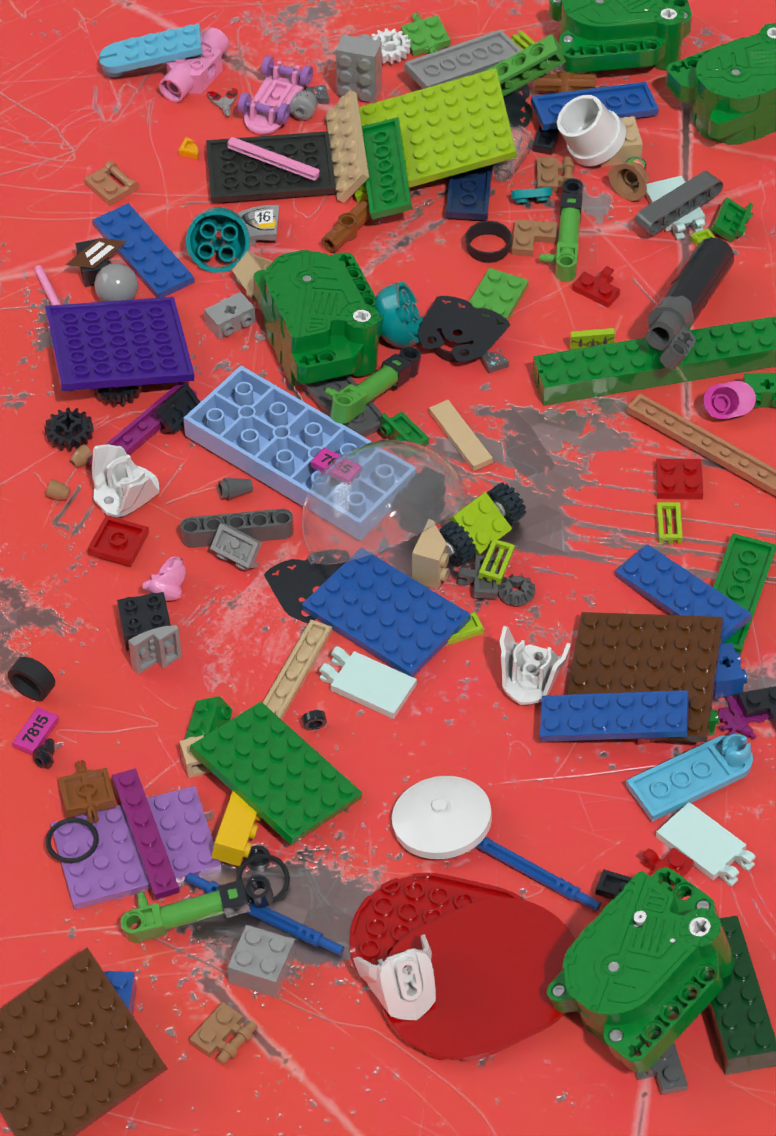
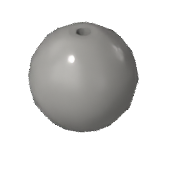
(116, 283)

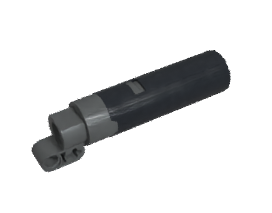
(686, 298)

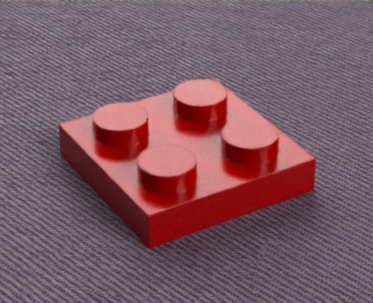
(679, 479)
(118, 540)

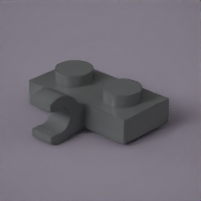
(482, 588)
(668, 1072)

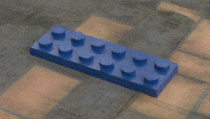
(623, 100)
(144, 251)
(679, 590)
(614, 716)

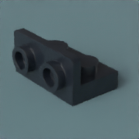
(176, 408)

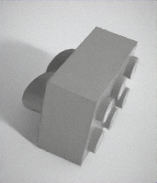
(359, 67)

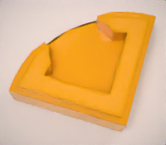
(189, 149)

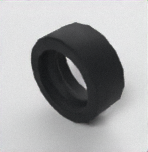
(31, 678)

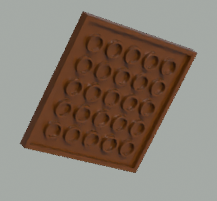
(650, 656)
(70, 1052)

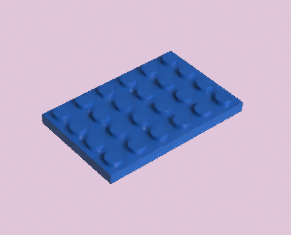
(386, 613)

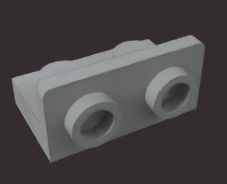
(237, 546)

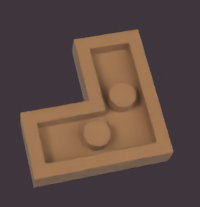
(528, 232)

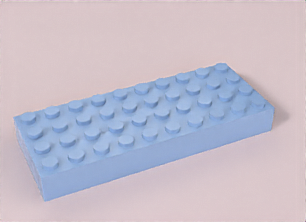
(267, 432)

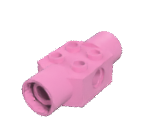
(197, 72)

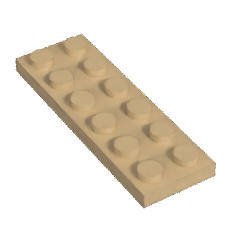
(347, 146)

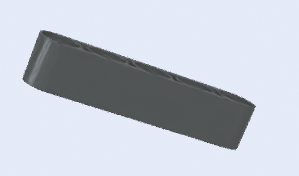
(678, 203)
(260, 525)

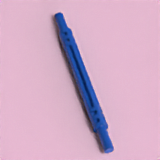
(539, 874)
(276, 919)

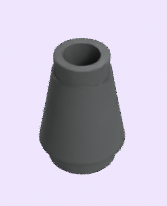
(234, 487)

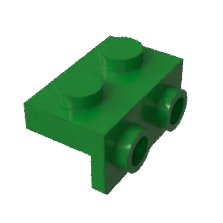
(731, 220)
(402, 428)
(208, 716)

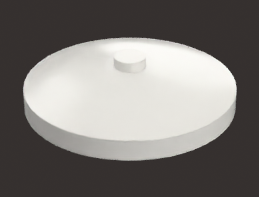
(442, 817)

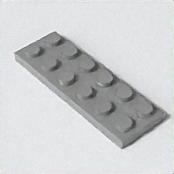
(461, 59)

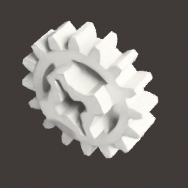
(394, 45)

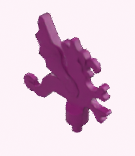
(738, 721)

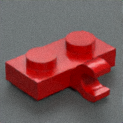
(597, 288)
(674, 860)

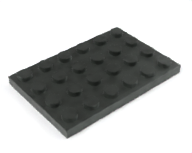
(244, 178)

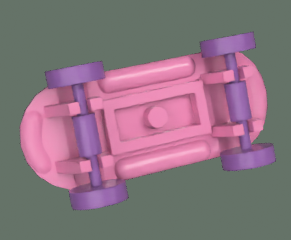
(272, 101)

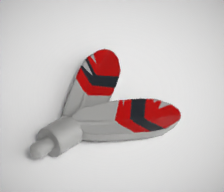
(223, 103)

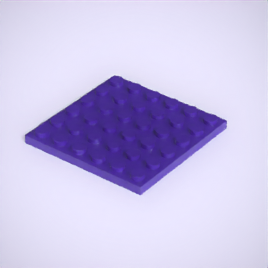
(118, 343)

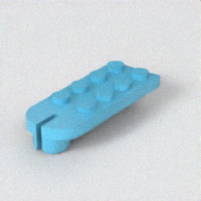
(151, 50)
(692, 775)

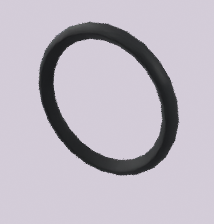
(71, 820)
(273, 858)

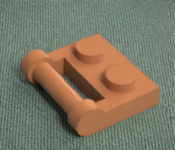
(106, 187)

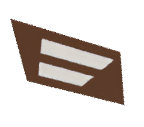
(96, 253)

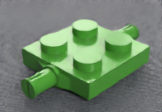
(426, 35)

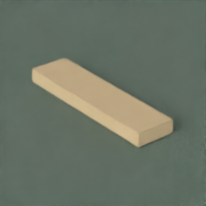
(460, 435)

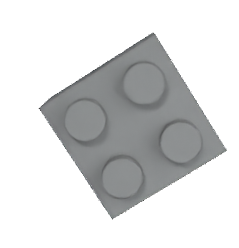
(261, 961)

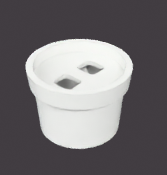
(590, 130)

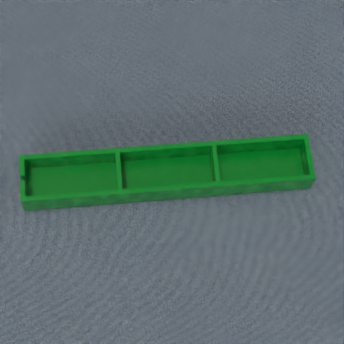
(637, 365)

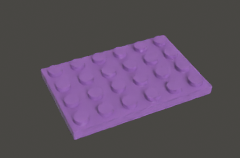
(116, 865)

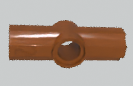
(565, 82)
(347, 226)

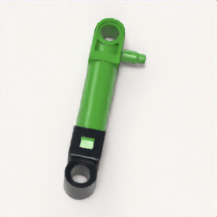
(570, 219)
(393, 373)
(228, 900)

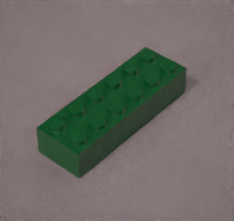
(739, 1012)

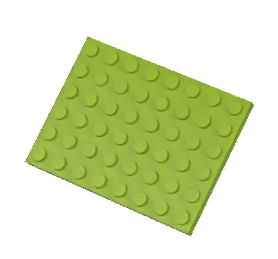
(448, 127)

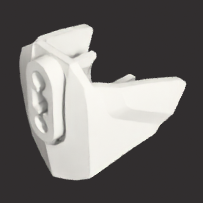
(119, 482)
(522, 674)
(390, 980)

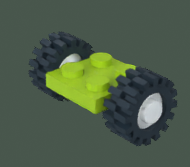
(481, 522)

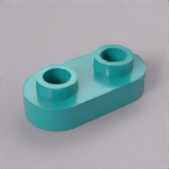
(540, 193)

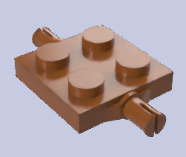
(87, 792)

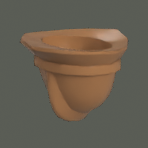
(629, 180)

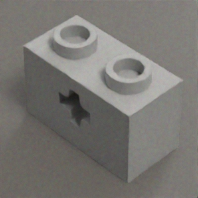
(229, 315)

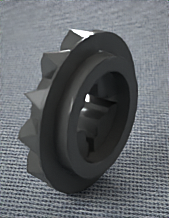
(516, 597)

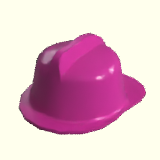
(729, 399)

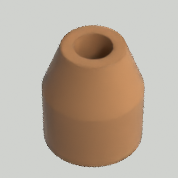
(81, 456)
(57, 490)

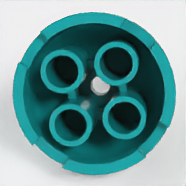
(202, 238)
(400, 315)

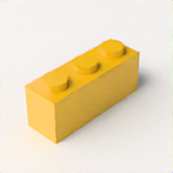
(235, 831)

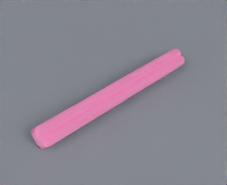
(273, 158)

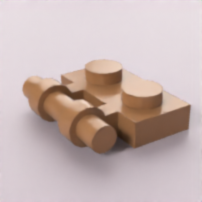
(549, 169)
(218, 1029)

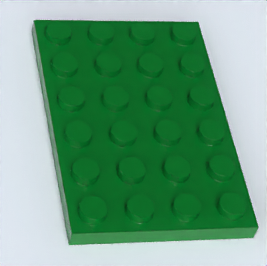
(276, 772)

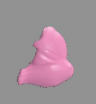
(168, 579)

